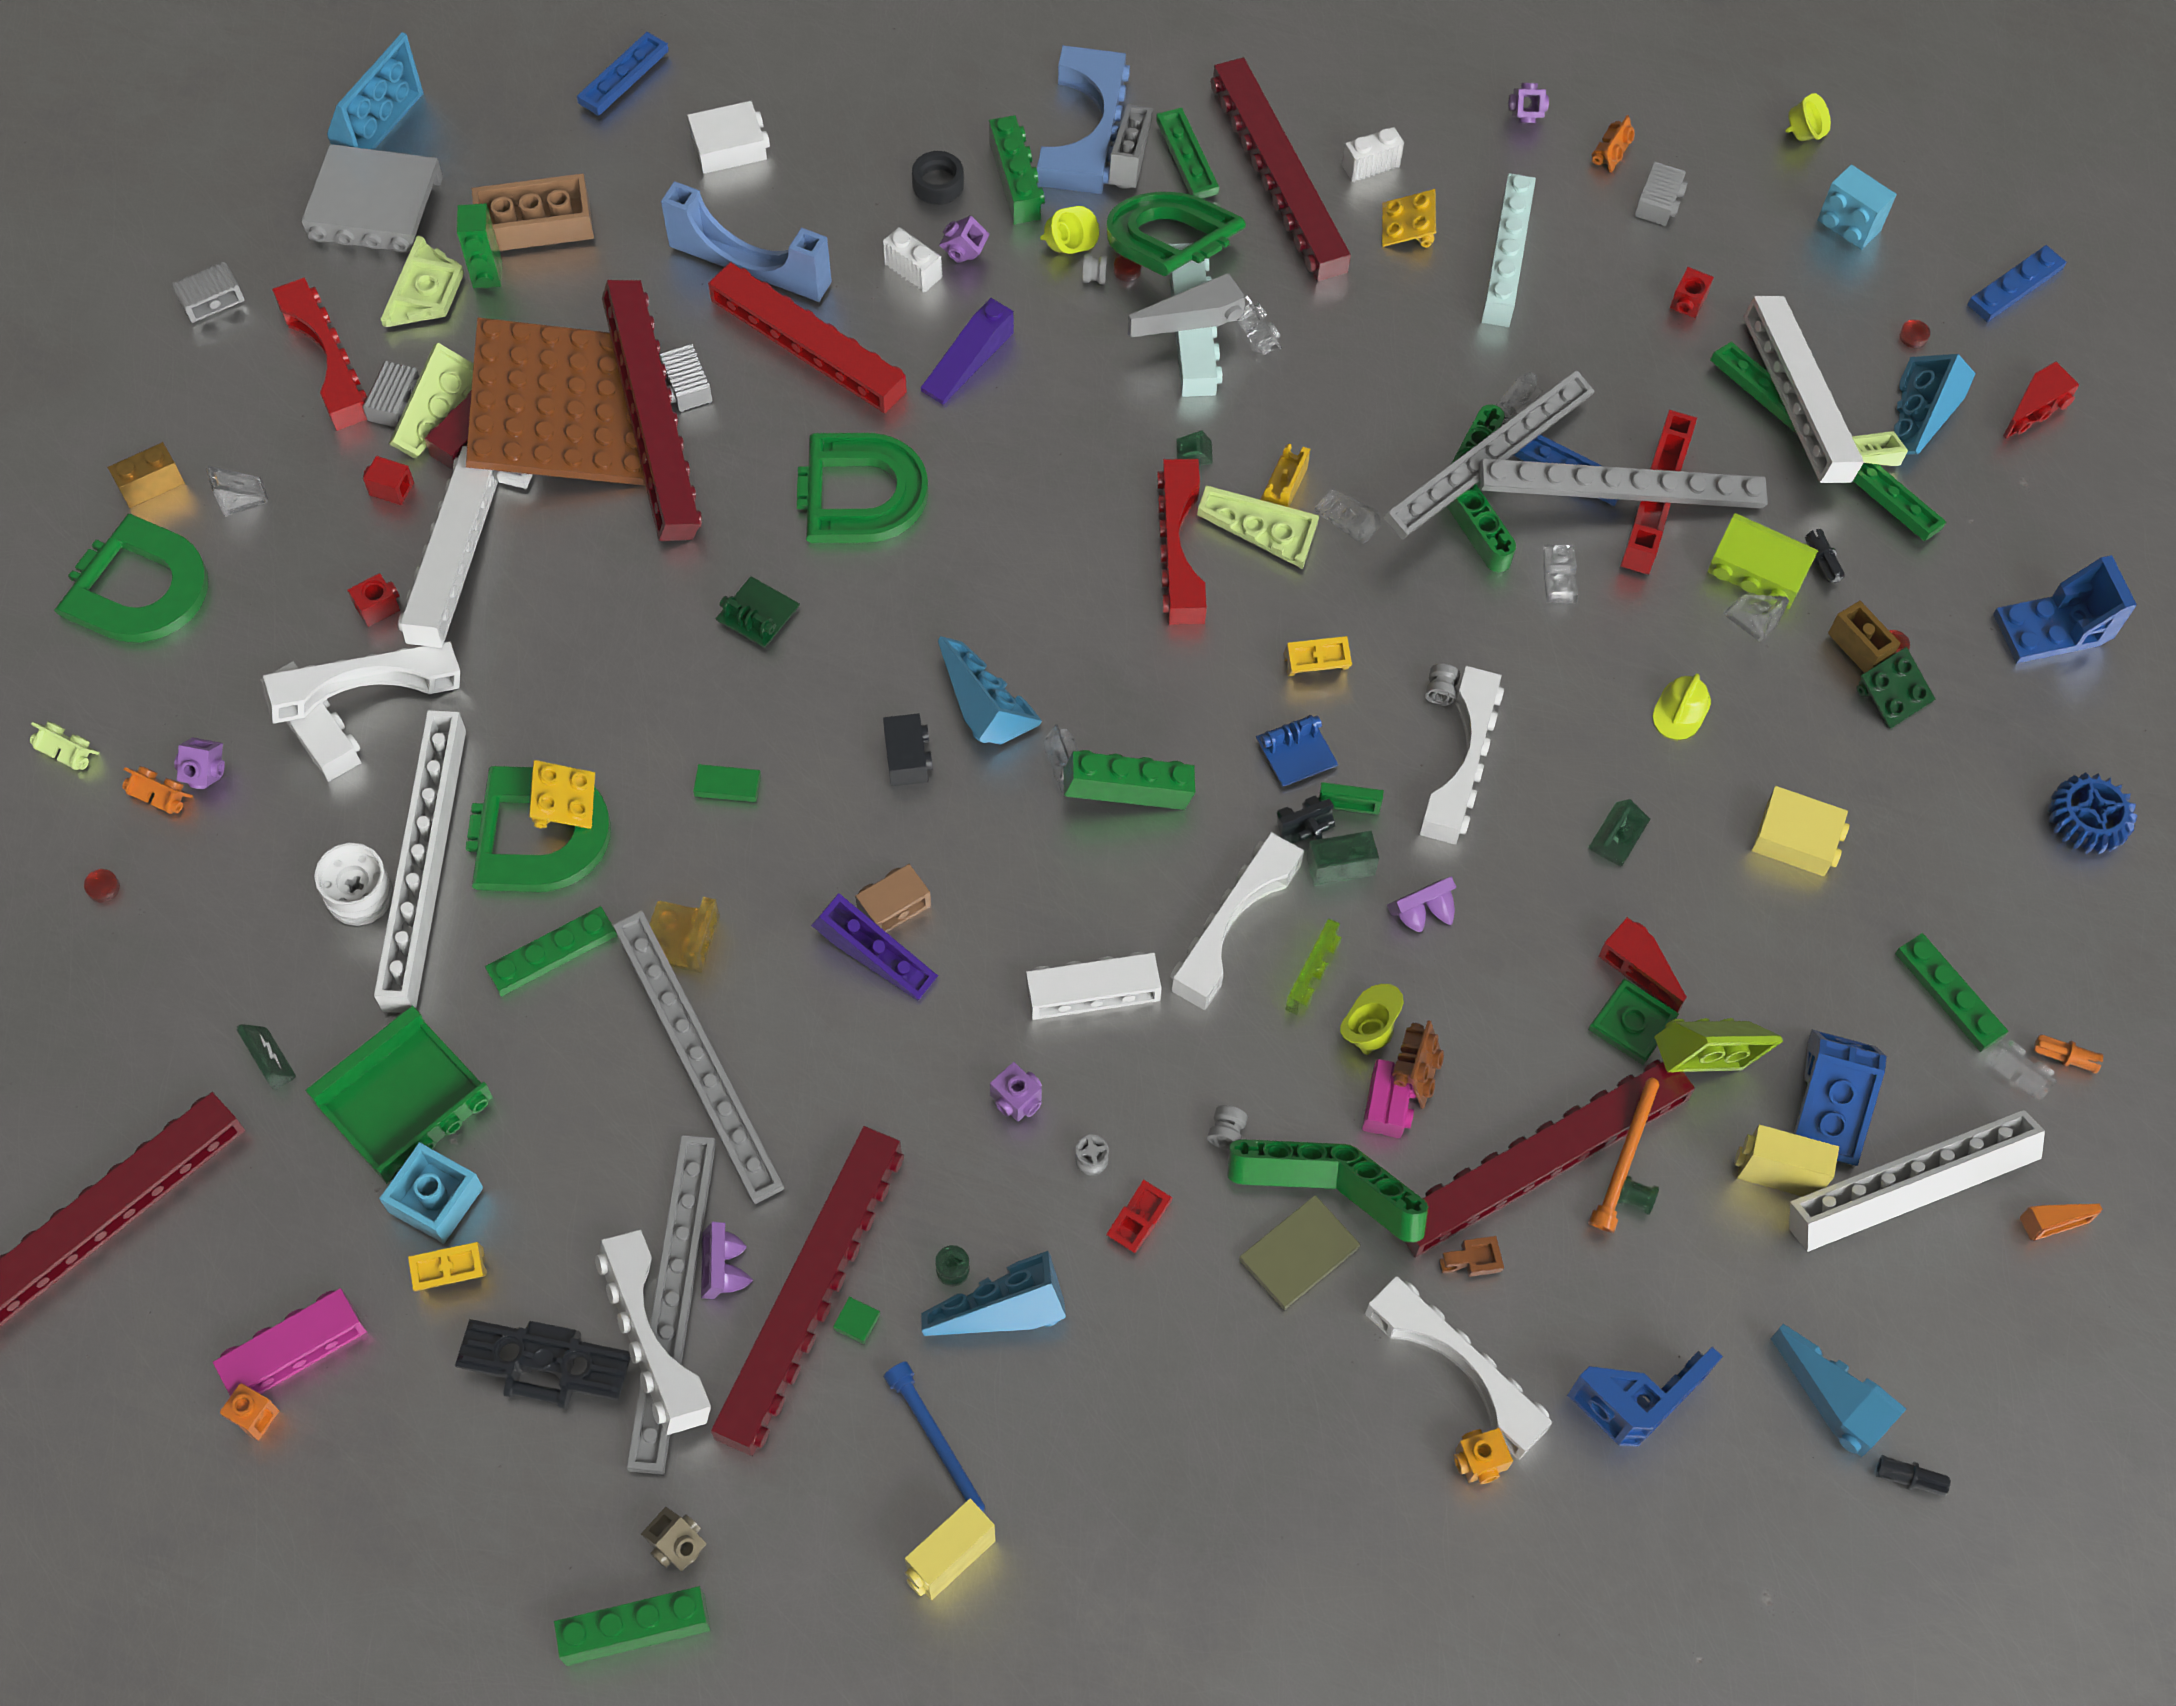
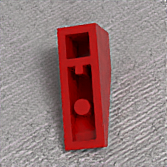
(1640, 959)

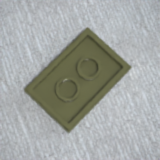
(1299, 1252)

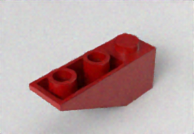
(2046, 392)

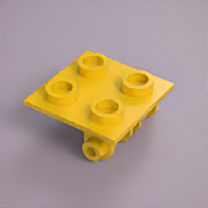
(1410, 219)
(561, 795)

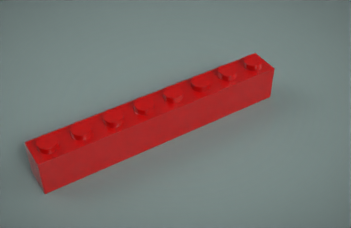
(808, 337)

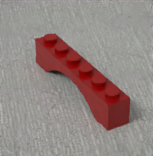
(339, 391)
(1652, 516)
(1184, 587)

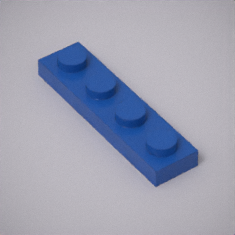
(622, 73)
(2016, 283)
(1548, 451)

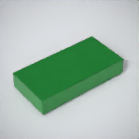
(727, 783)
(1352, 798)

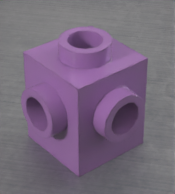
(1538, 104)
(964, 239)
(199, 762)
(1016, 1092)

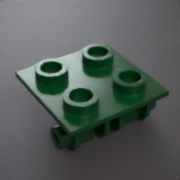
(756, 611)
(1896, 687)

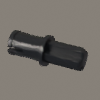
(1825, 556)
(1912, 1476)

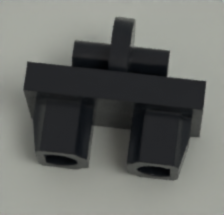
(1308, 822)

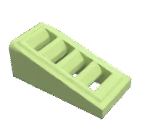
(1881, 448)

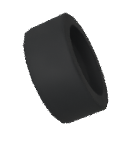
(933, 192)

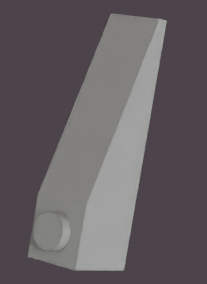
(1130, 146)
(1196, 308)

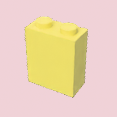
(1801, 831)
(1786, 1161)
(949, 1550)

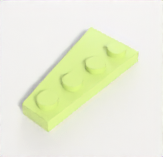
(439, 389)
(1268, 525)

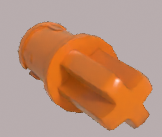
(2068, 1053)

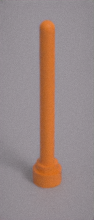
(1605, 1215)

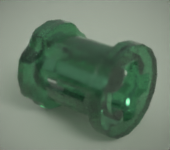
(1638, 1195)

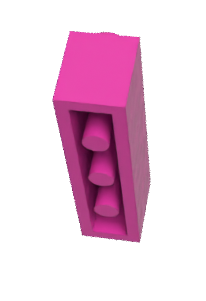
(291, 1345)

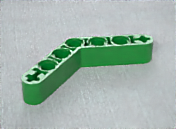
(1474, 511)
(1331, 1167)

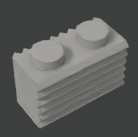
(1660, 194)
(208, 292)
(686, 378)
(390, 393)

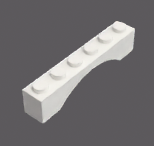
(298, 691)
(1447, 805)
(1270, 871)
(1407, 1317)
(676, 1392)

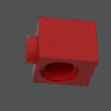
(1691, 292)
(370, 609)

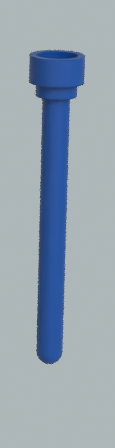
(901, 1379)

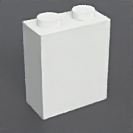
(728, 136)

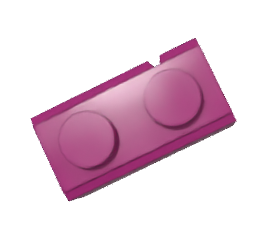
(1387, 1103)

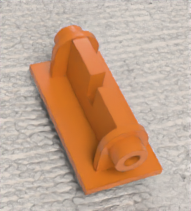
(1614, 143)
(144, 783)

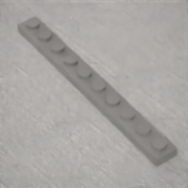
(1499, 445)
(1622, 483)
(698, 1058)
(674, 1288)

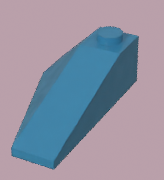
(1852, 1409)

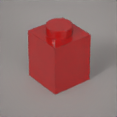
(388, 480)

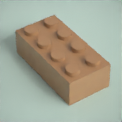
(538, 211)

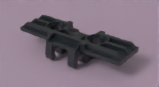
(547, 1350)

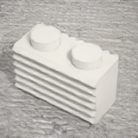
(1372, 154)
(912, 259)

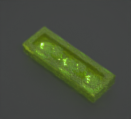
(1314, 967)

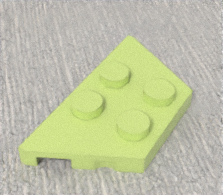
(423, 287)

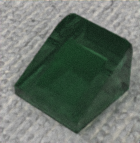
(1195, 446)

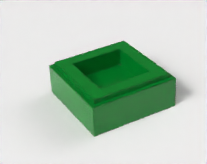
(856, 1320)

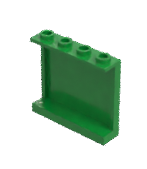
(399, 1093)

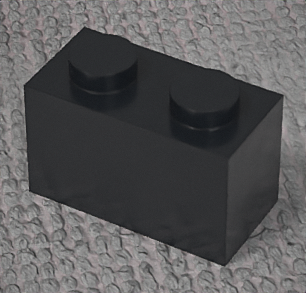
(905, 749)

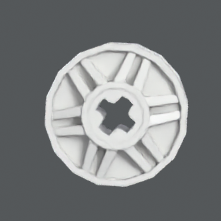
(347, 870)

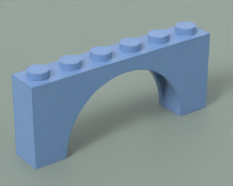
(1085, 162)
(694, 230)

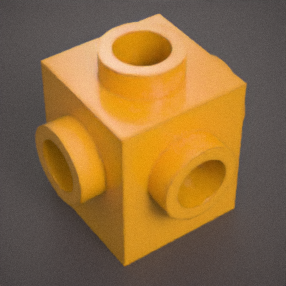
(1482, 1455)

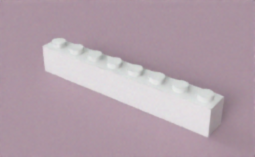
(1803, 390)
(447, 554)
(1916, 1180)

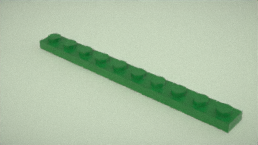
(1870, 477)

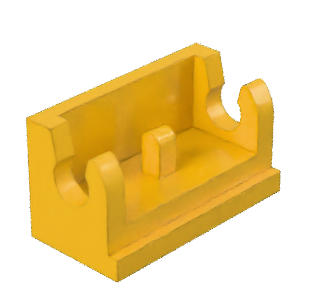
(1286, 477)
(1317, 655)
(447, 1266)

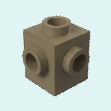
(674, 1539)

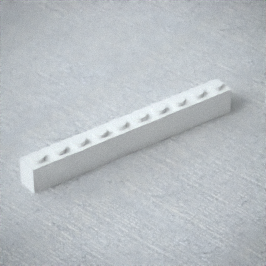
(420, 862)

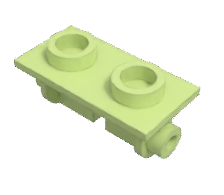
(73, 749)

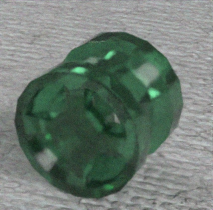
(953, 1273)

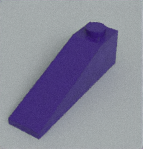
(970, 350)
(873, 947)

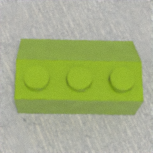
(1761, 559)
(1713, 1045)

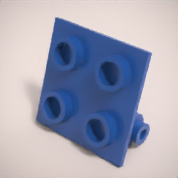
(1297, 750)

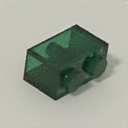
(1342, 858)

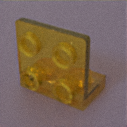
(685, 932)

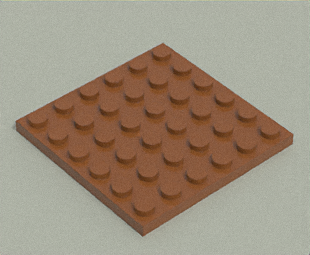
(549, 404)

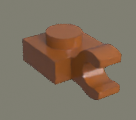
(1478, 1255)

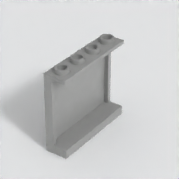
(370, 197)

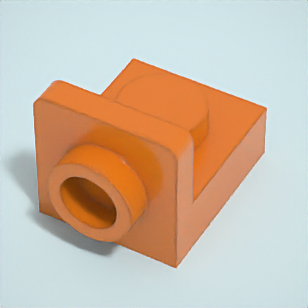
(249, 1411)

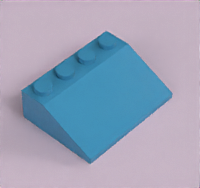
(377, 99)

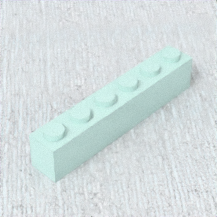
(1508, 250)
(1195, 347)

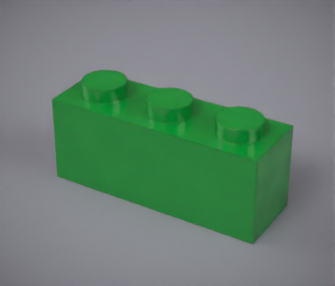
(479, 245)

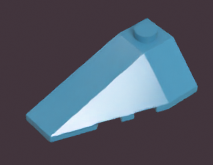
(1930, 394)
(982, 696)
(1017, 1301)

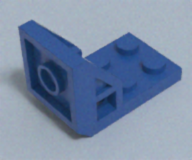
(2078, 616)
(1840, 1092)
(1617, 1400)

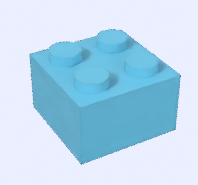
(1856, 207)
(431, 1193)

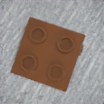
(1419, 1061)

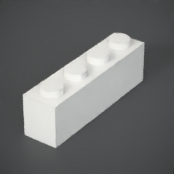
(324, 739)
(1093, 985)

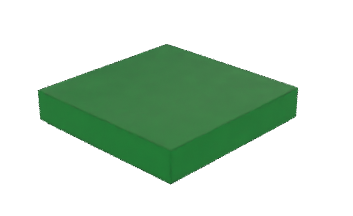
(1632, 1021)

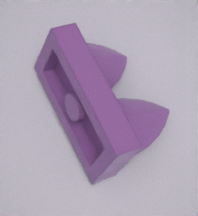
(1438, 899)
(715, 1274)

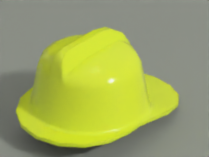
(1809, 119)
(1071, 230)
(1682, 707)
(1373, 1017)

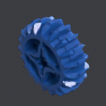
(2086, 821)

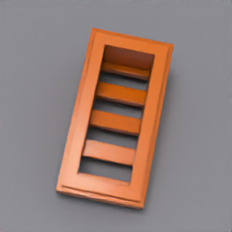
(2053, 1219)

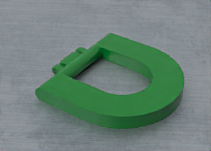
(1133, 244)
(861, 524)
(138, 623)
(530, 872)

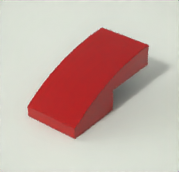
(1139, 1216)

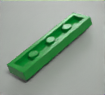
(1187, 153)
(550, 951)
(1951, 992)

